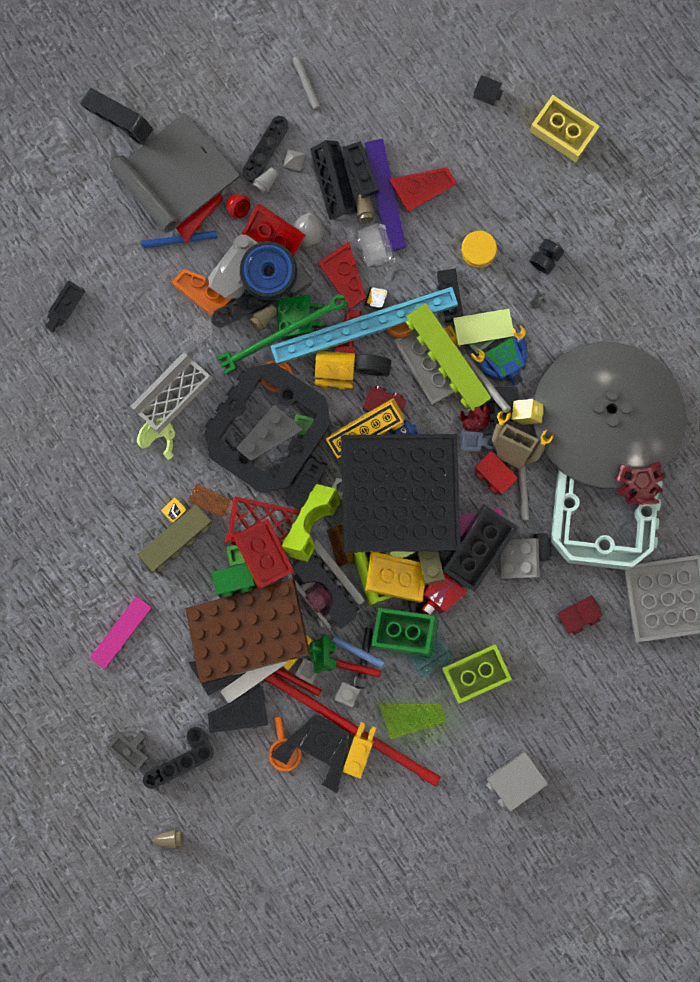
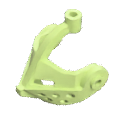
(148, 435)

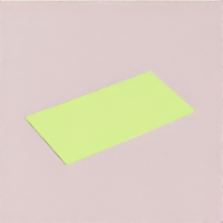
(483, 326)

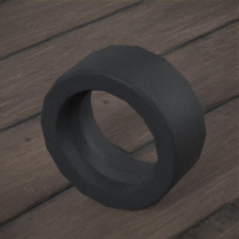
(372, 365)

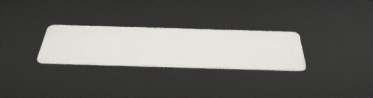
(247, 681)

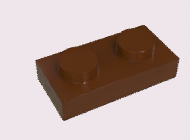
(336, 539)

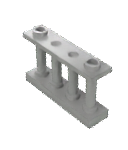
(341, 580)

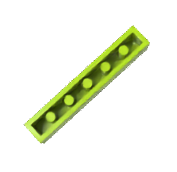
(448, 357)

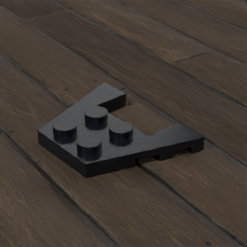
(323, 742)

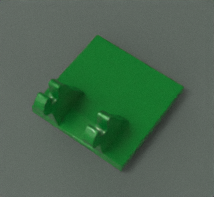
(294, 309)

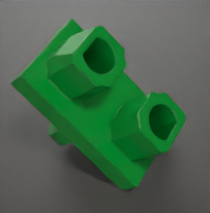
(320, 653)

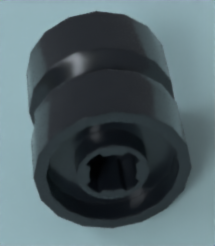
(542, 261)

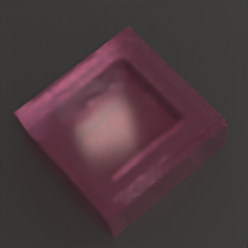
(318, 599)

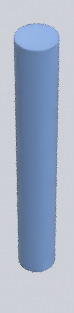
(359, 652)

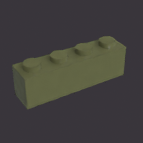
(175, 538)

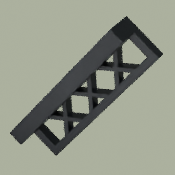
(336, 176)

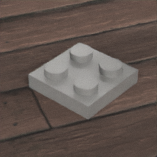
(520, 559)

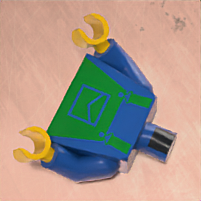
(505, 358)

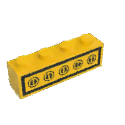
(372, 423)

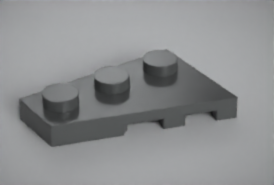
(268, 433)

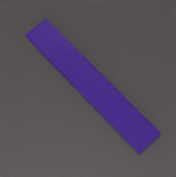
(386, 198)

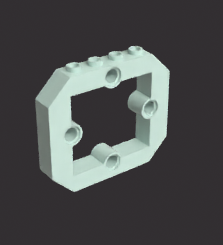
(590, 553)

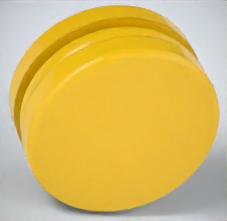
(479, 249)

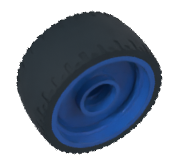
(263, 256)

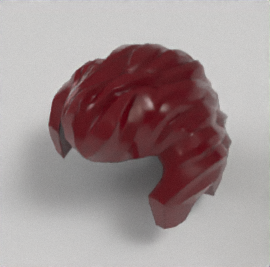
(476, 419)

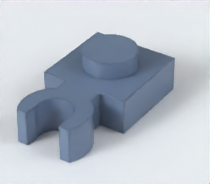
(474, 440)

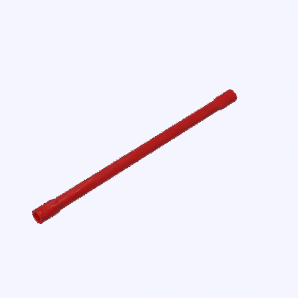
(423, 772)

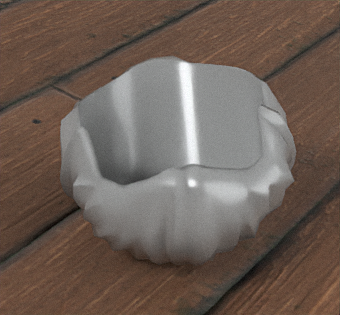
(311, 227)

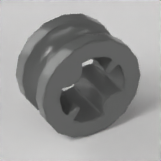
(537, 299)

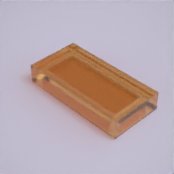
(209, 500)

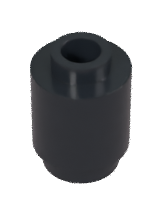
(544, 546)

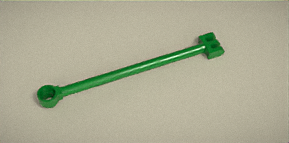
(231, 360)

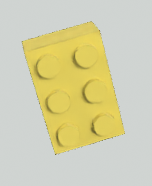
(564, 128)

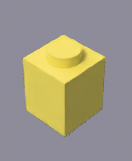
(527, 412)

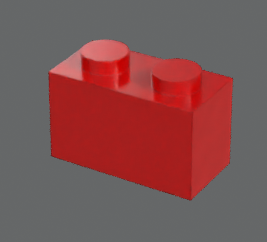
(495, 474)

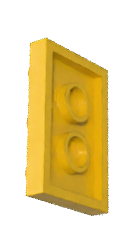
(395, 577)

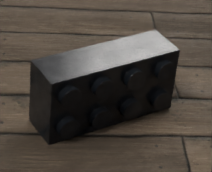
(480, 547)

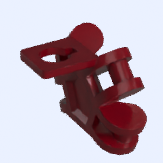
(642, 482)

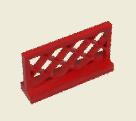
(266, 506)

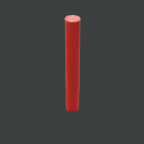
(358, 668)
(298, 681)

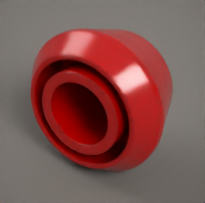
(238, 206)

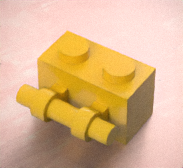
(334, 366)

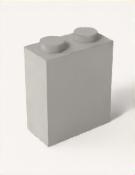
(516, 782)

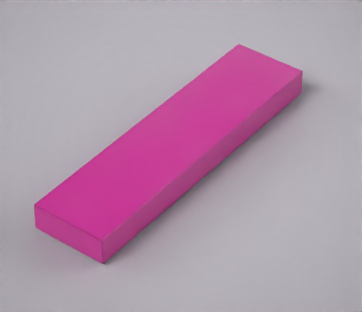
(120, 632)

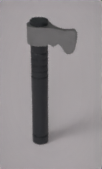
(360, 681)

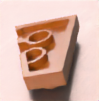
(197, 290)

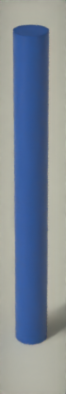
(178, 239)

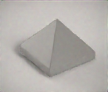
(294, 160)

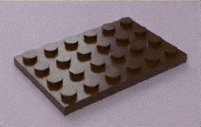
(247, 631)

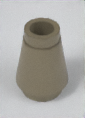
(364, 210)
(263, 317)
(170, 839)

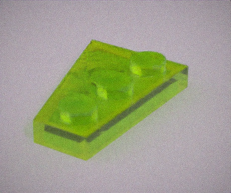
(410, 717)

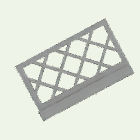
(165, 387)

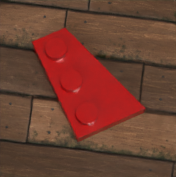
(421, 187)
(194, 222)
(343, 274)

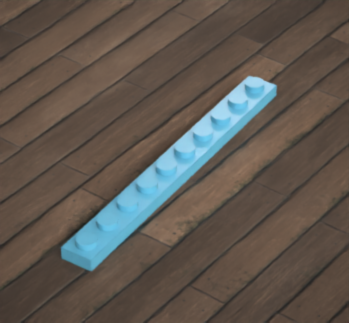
(360, 326)

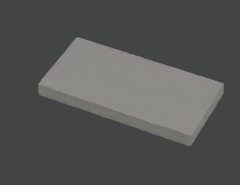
(423, 368)

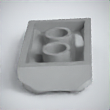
(226, 275)

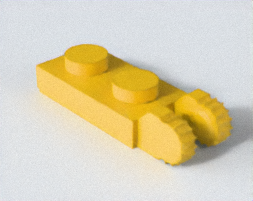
(359, 752)

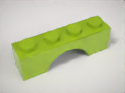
(321, 503)

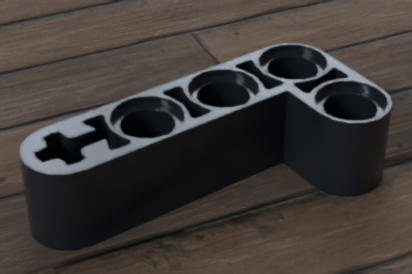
(117, 115)
(177, 763)

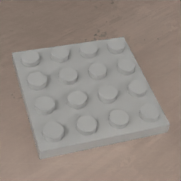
(664, 598)

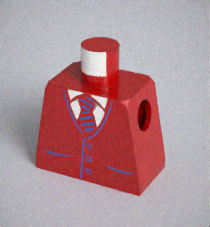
(441, 595)

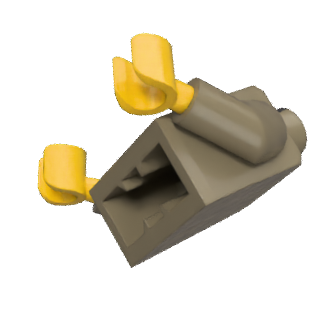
(516, 446)

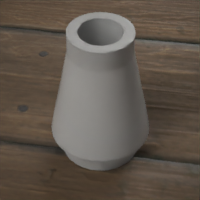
(264, 182)

